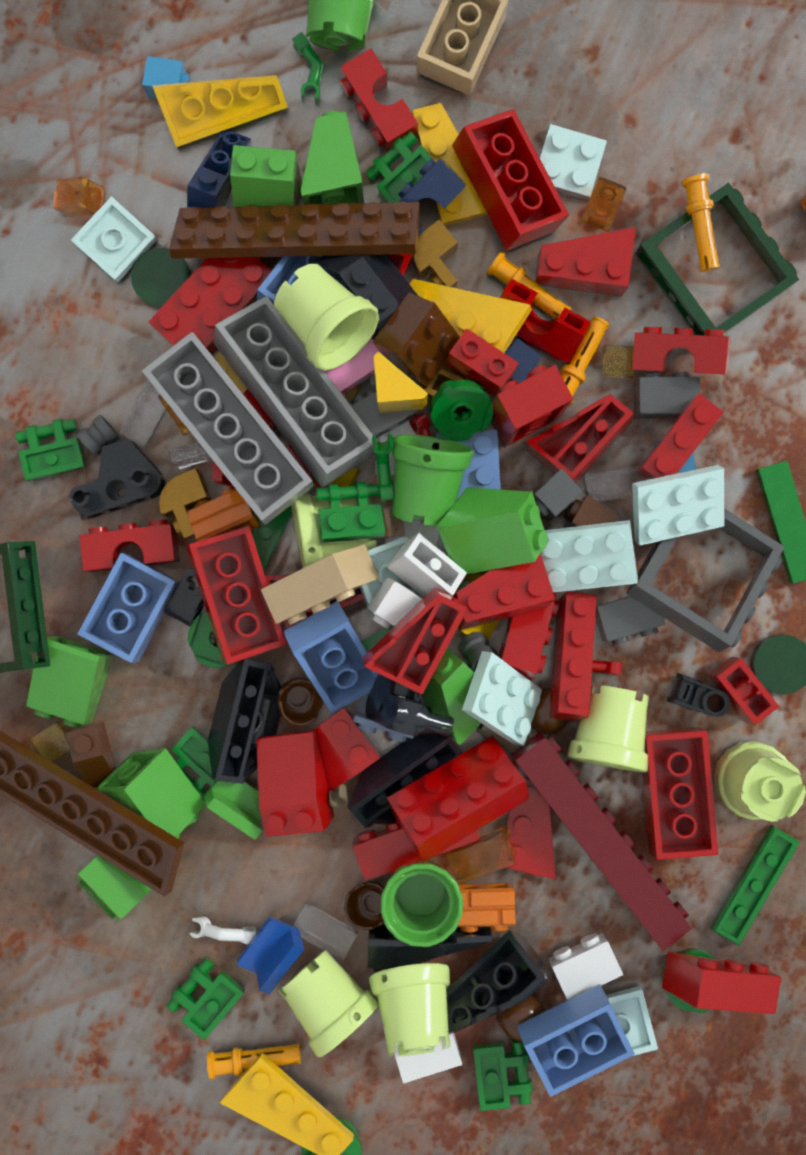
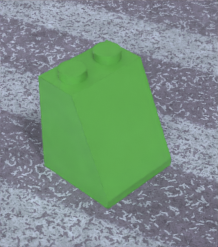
(332, 163)
(264, 177)
(493, 529)
(71, 682)
(448, 692)
(155, 789)
(111, 888)

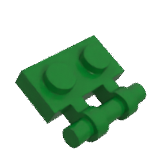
(405, 172)
(53, 458)
(350, 522)
(195, 753)
(212, 1005)
(492, 1075)

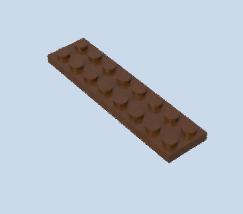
(296, 230)
(89, 816)

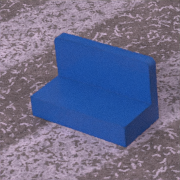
(271, 953)

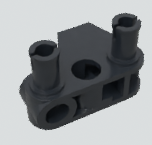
(121, 467)
(401, 711)

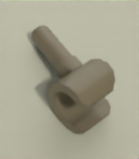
(339, 799)

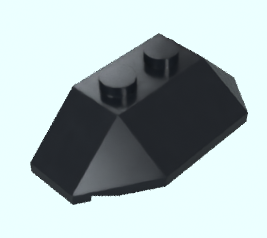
(371, 278)
(242, 714)
(395, 771)

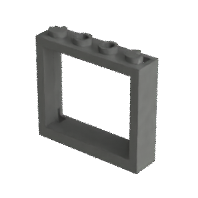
(687, 619)

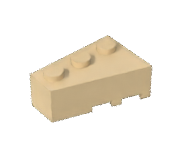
(319, 583)

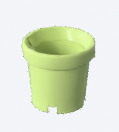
(326, 317)
(308, 530)
(613, 731)
(758, 782)
(327, 1002)
(413, 1007)

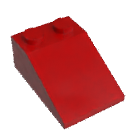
(343, 748)
(292, 784)

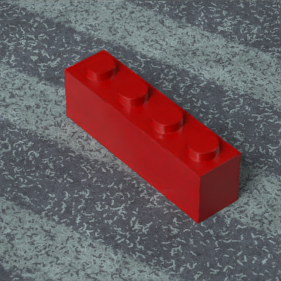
(573, 656)
(390, 849)

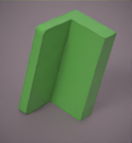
(237, 805)

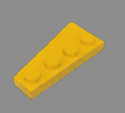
(213, 106)
(437, 136)
(486, 316)
(283, 1106)

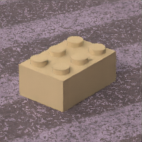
(460, 41)

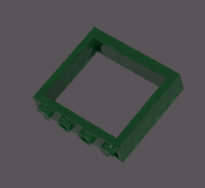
(679, 294)
(24, 606)

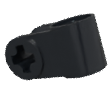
(185, 601)
(694, 694)

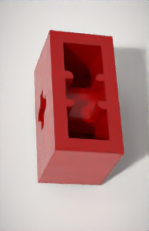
(481, 362)
(744, 690)

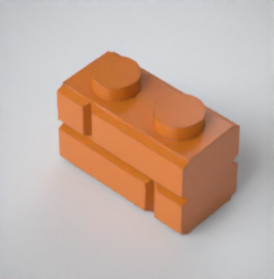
(222, 515)
(487, 906)

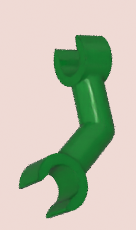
(304, 48)
(382, 451)

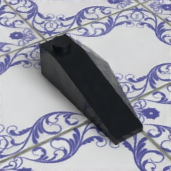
(388, 952)

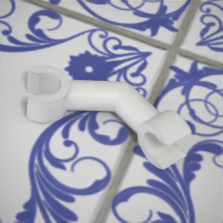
(242, 935)

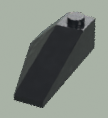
(495, 982)

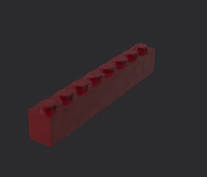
(601, 841)

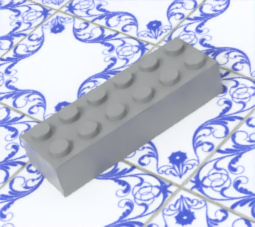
(294, 391)
(228, 428)

